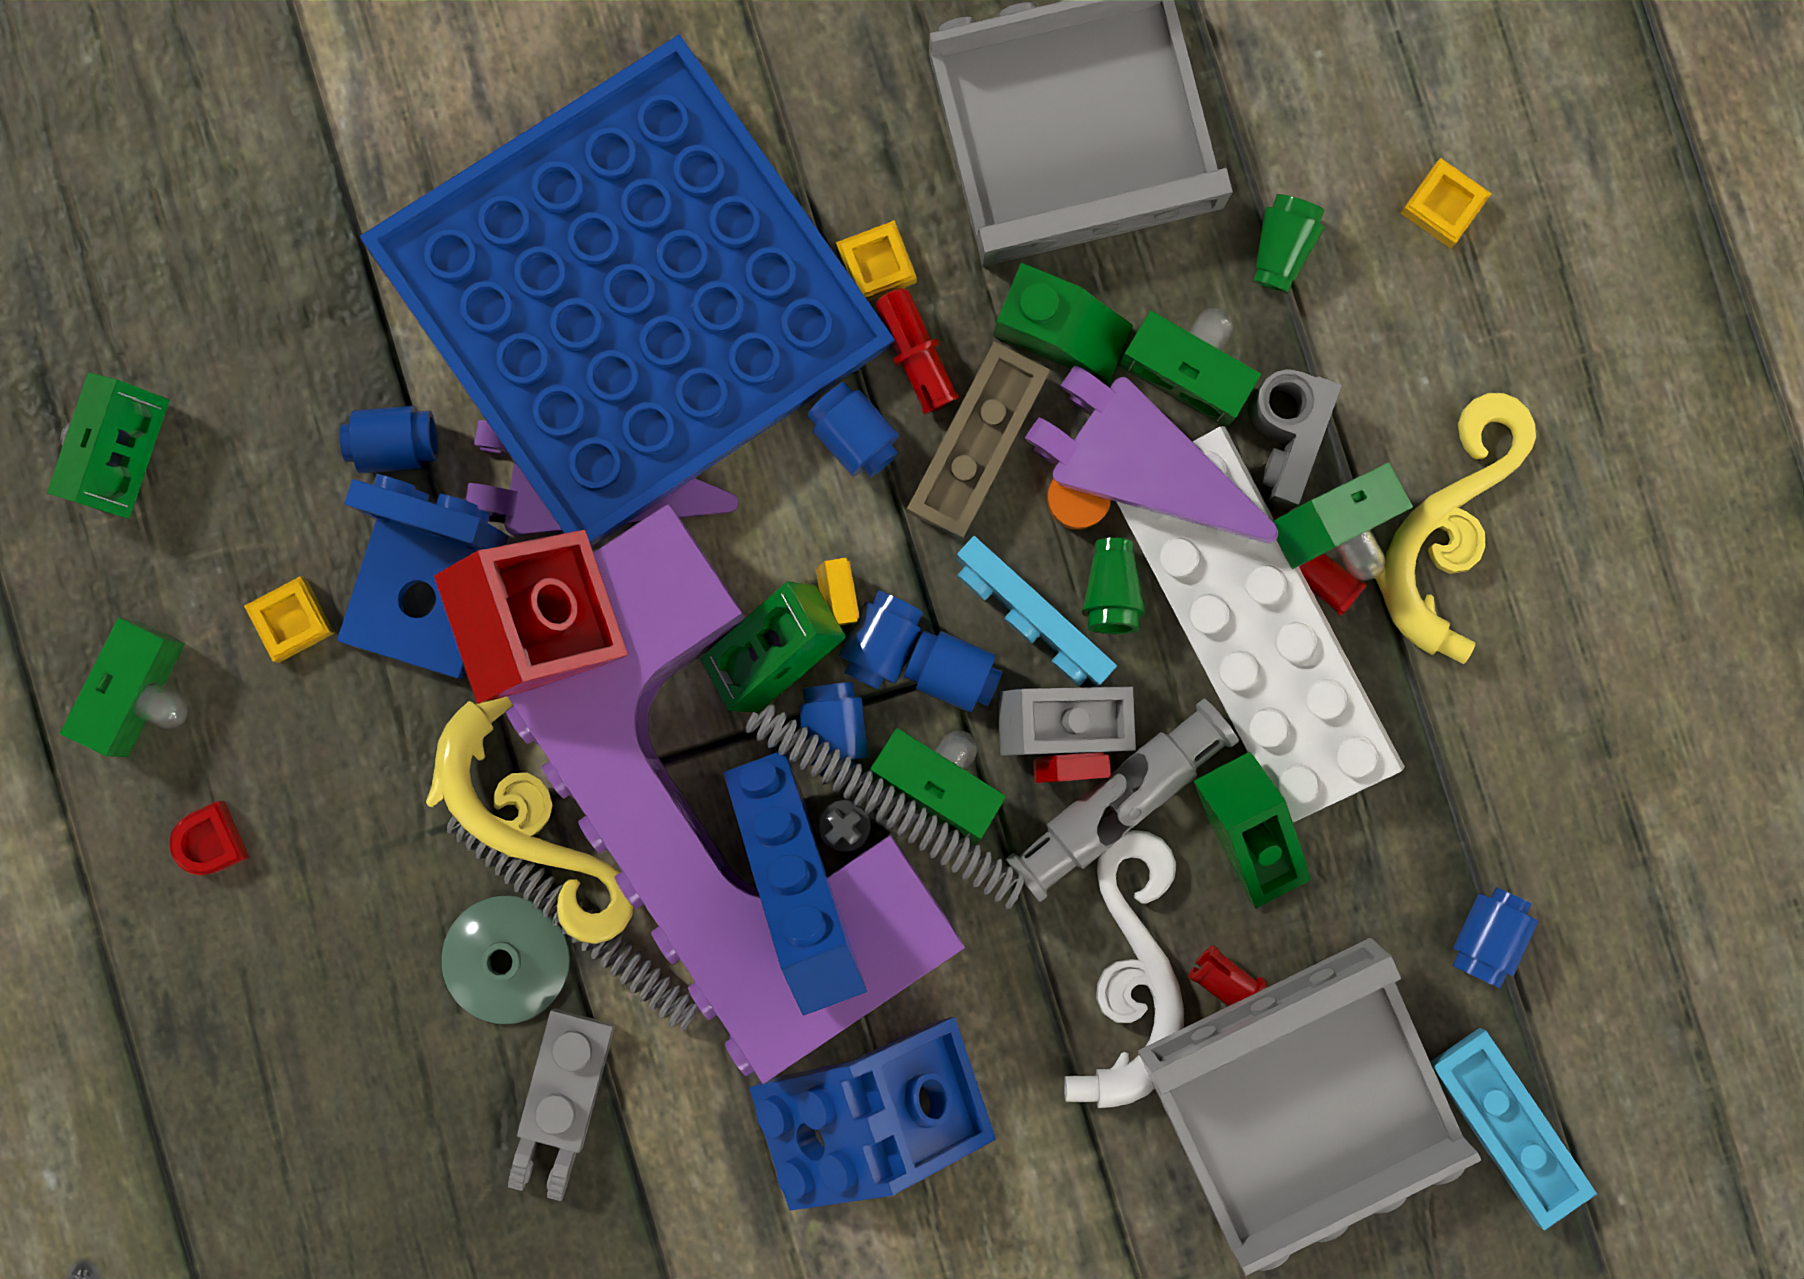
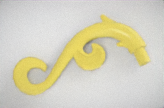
(1441, 510)
(515, 838)

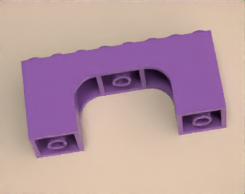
(707, 916)

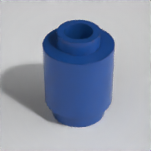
(854, 431)
(389, 439)
(881, 640)
(953, 670)
(837, 719)
(1494, 937)

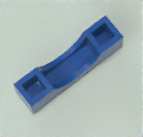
(793, 884)

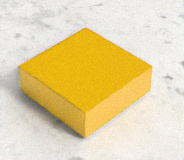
(1445, 203)
(877, 260)
(838, 590)
(289, 619)

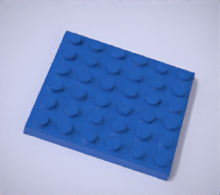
(628, 292)

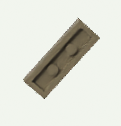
(978, 440)

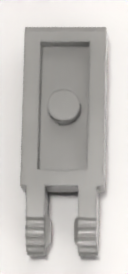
(561, 1096)

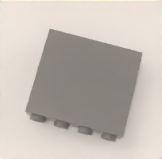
(1074, 123)
(1308, 1107)

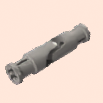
(1159, 770)

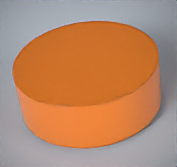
(1075, 508)

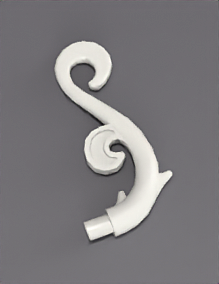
(1129, 1080)

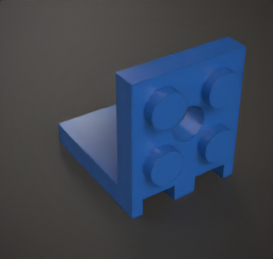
(406, 548)
(873, 1119)

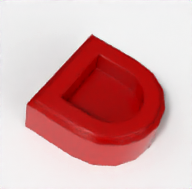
(1071, 767)
(207, 841)

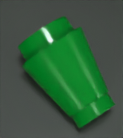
(1286, 241)
(1113, 589)

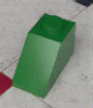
(1062, 323)
(1253, 829)

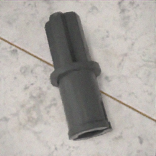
(844, 826)

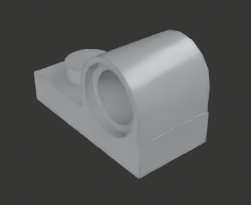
(1290, 469)
(1066, 720)

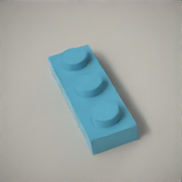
(1032, 615)
(1512, 1129)

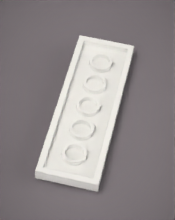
(1267, 650)

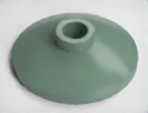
(537, 952)

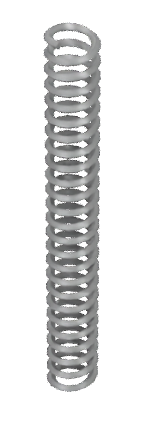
(865, 779)
(598, 951)

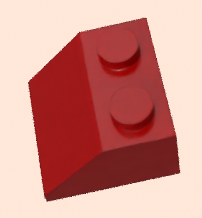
(529, 614)

